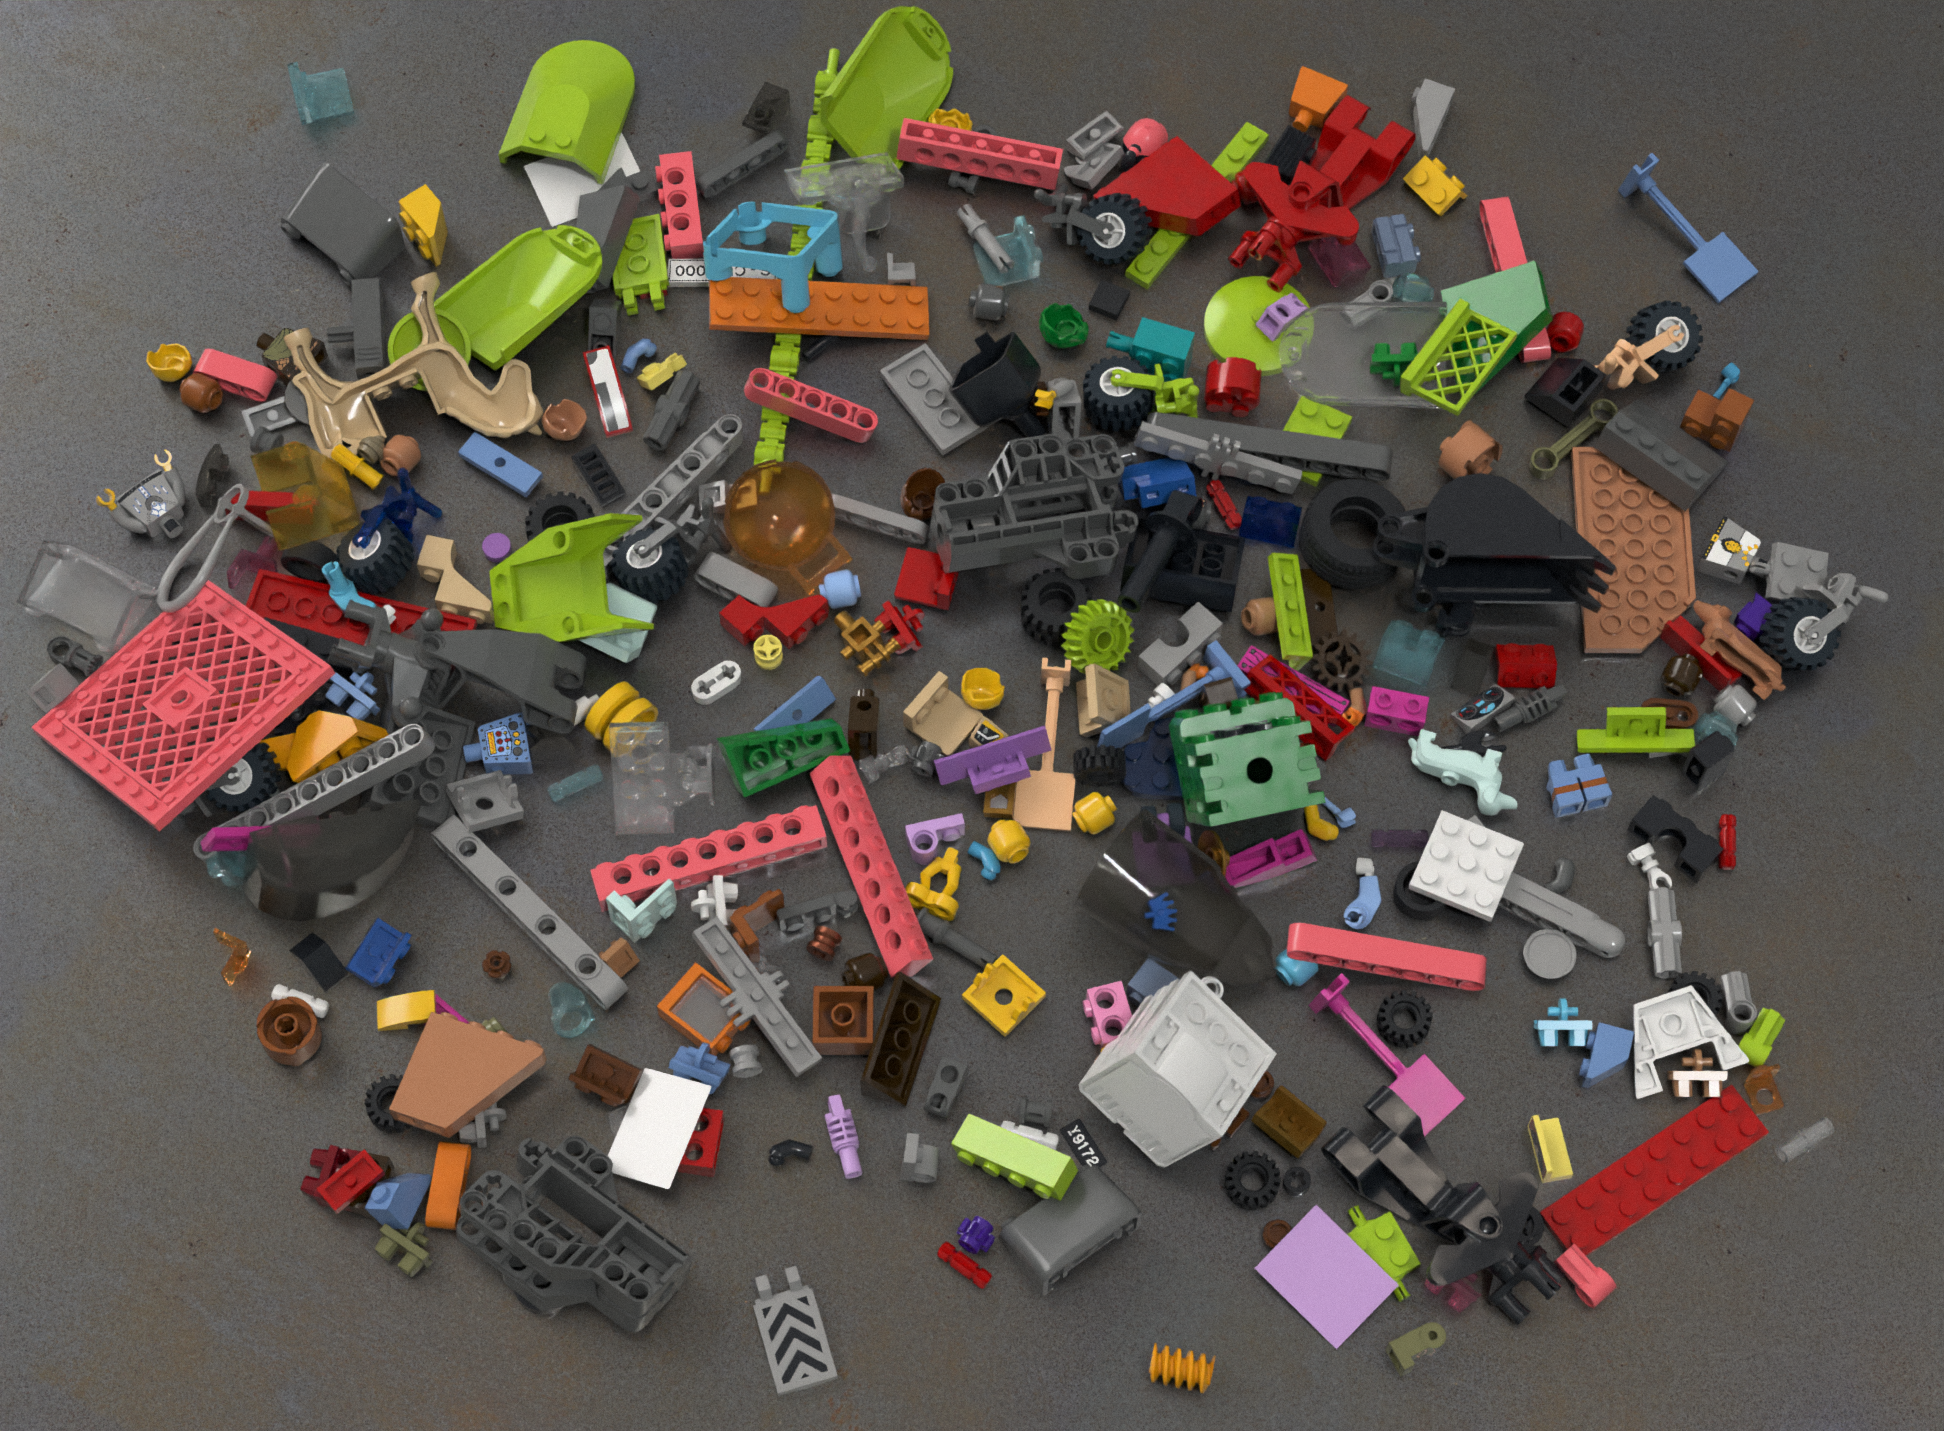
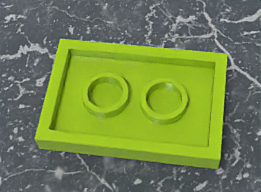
(1317, 420)

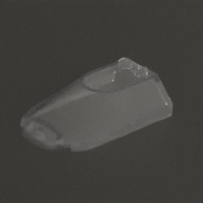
(1332, 345)

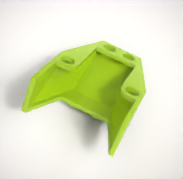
(560, 582)

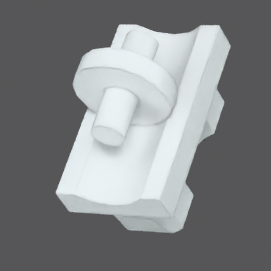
(712, 900)

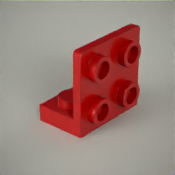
(924, 580)

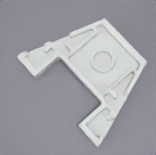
(1673, 1025)

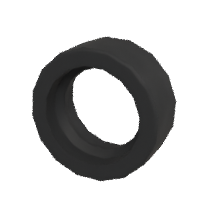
(308, 560)
(1406, 905)

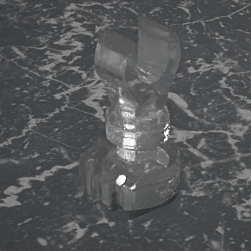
(870, 766)

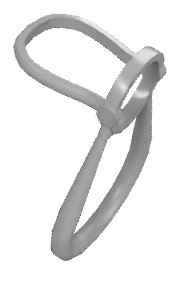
(202, 577)

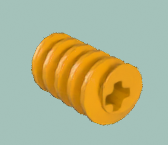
(1181, 1368)

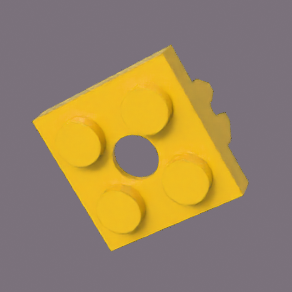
(1000, 976)

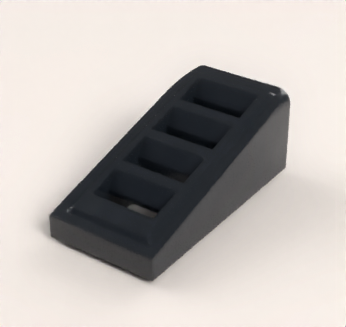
(590, 459)

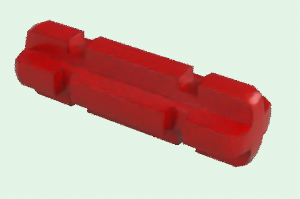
(1224, 504)
(1727, 841)
(964, 1265)

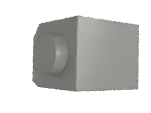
(1429, 113)

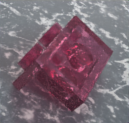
(1338, 260)

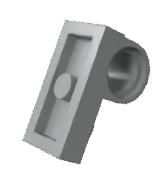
(919, 1161)

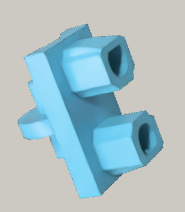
(1549, 1028)

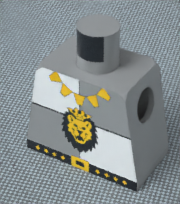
(1730, 553)

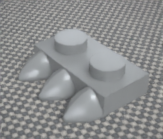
(1095, 166)

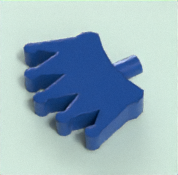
(1160, 913)

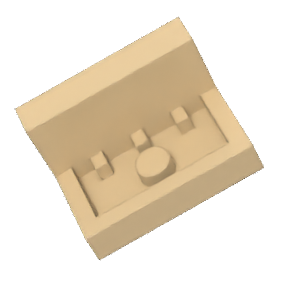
(1101, 700)

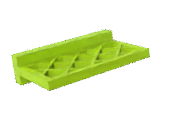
(1441, 342)

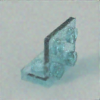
(320, 95)

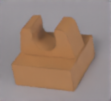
(620, 957)

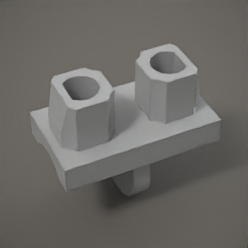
(476, 1130)

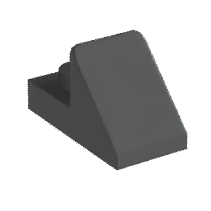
(639, 183)

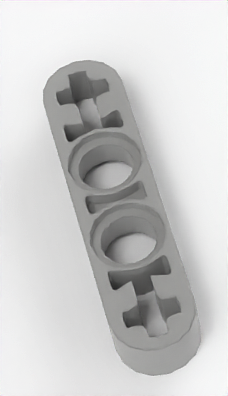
(880, 520)

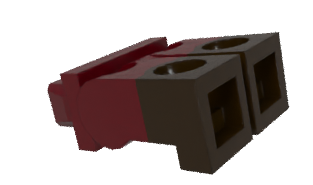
(330, 1162)

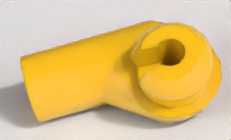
(1319, 827)

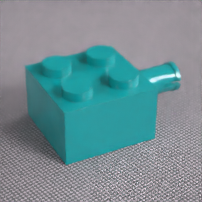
(1155, 345)

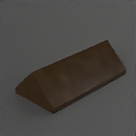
(899, 1041)

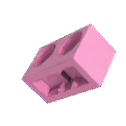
(1115, 1016)

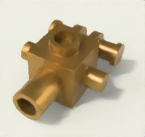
(864, 642)

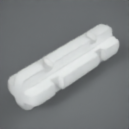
(319, 1006)
(1049, 1139)

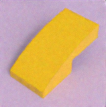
(405, 1009)

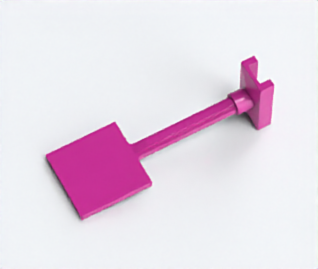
(1419, 1086)

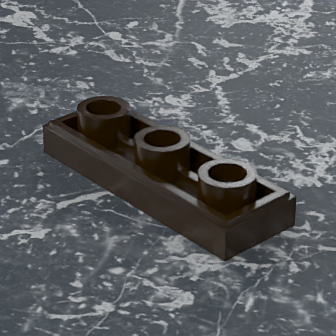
(1318, 596)

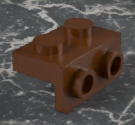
(606, 1076)

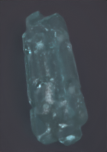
(575, 783)

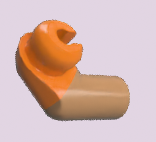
(1193, 674)
(1358, 709)

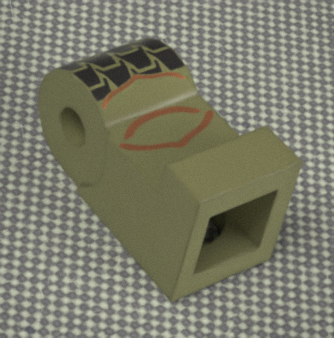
(1421, 1341)

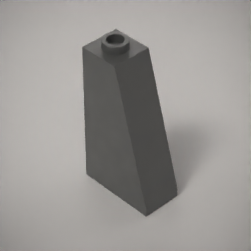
(607, 218)

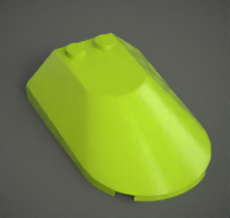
(890, 76)
(573, 106)
(523, 290)

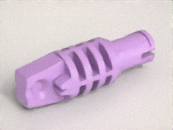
(843, 1136)

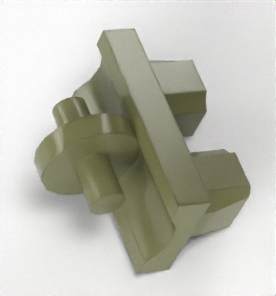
(414, 1257)

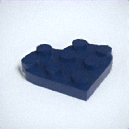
(1152, 766)

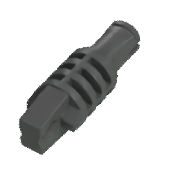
(1529, 707)

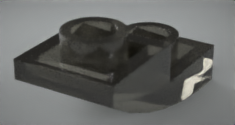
(211, 472)

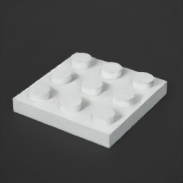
(1466, 866)

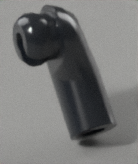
(789, 1148)

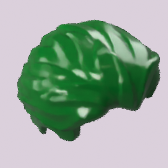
(1063, 326)

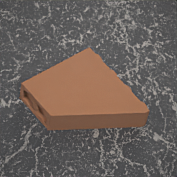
(460, 1073)

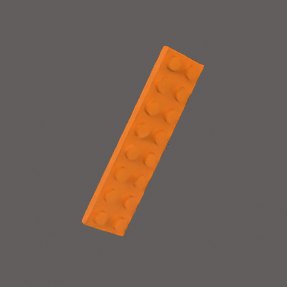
(832, 311)

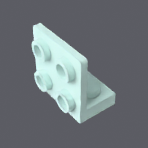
(626, 645)
(641, 920)

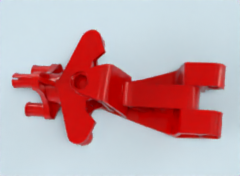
(1320, 197)

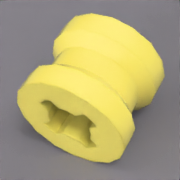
(766, 645)

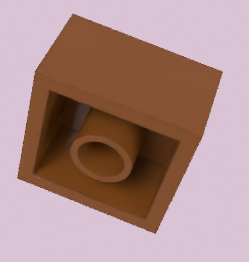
(843, 1020)

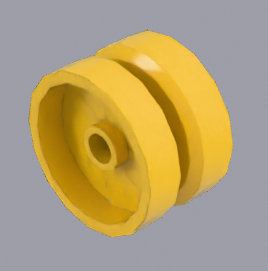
(618, 705)

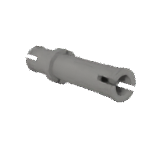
(979, 230)

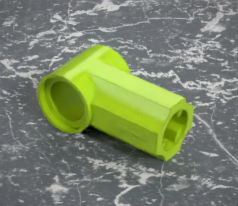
(1761, 1036)

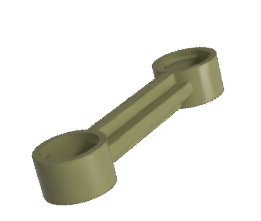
(1571, 439)

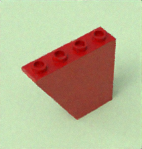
(1177, 189)

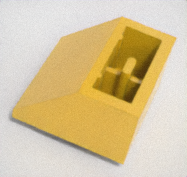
(424, 223)

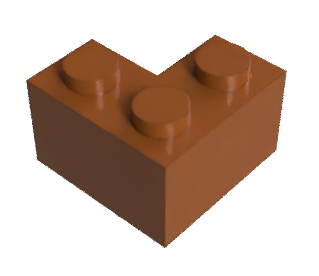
(1717, 419)

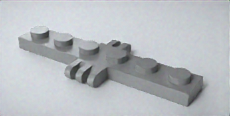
(1217, 457)
(756, 997)

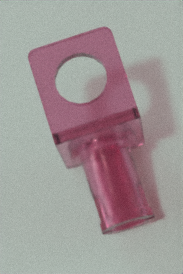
(253, 561)

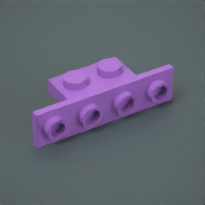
(994, 762)

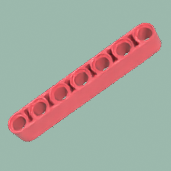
(1507, 253)
(1386, 956)

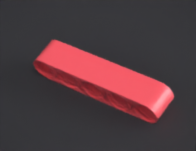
(796, 405)

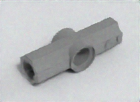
(1664, 933)

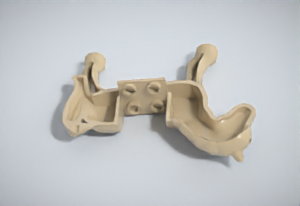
(346, 409)

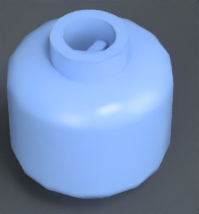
(840, 589)

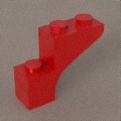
(786, 621)

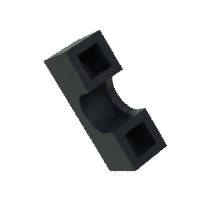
(1659, 821)

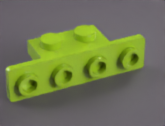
(1635, 731)

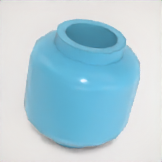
(1294, 971)

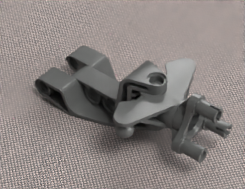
(421, 671)

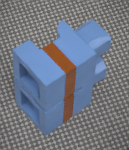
(1579, 788)

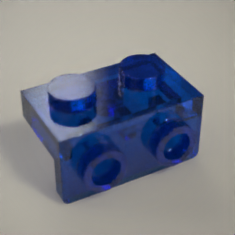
(1270, 521)

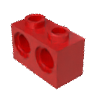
(706, 1142)

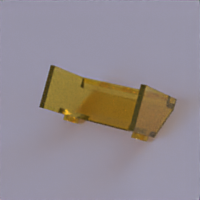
(317, 508)

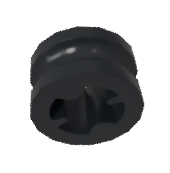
(1306, 1181)

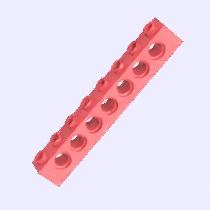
(725, 863)
(871, 866)

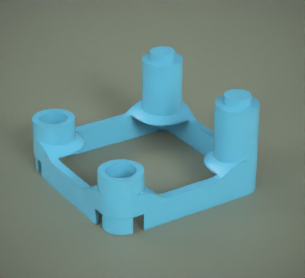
(792, 270)

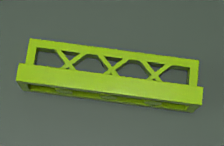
(1290, 609)

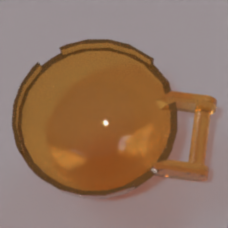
(783, 519)

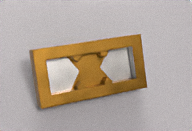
(1000, 801)

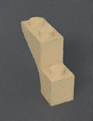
(454, 592)

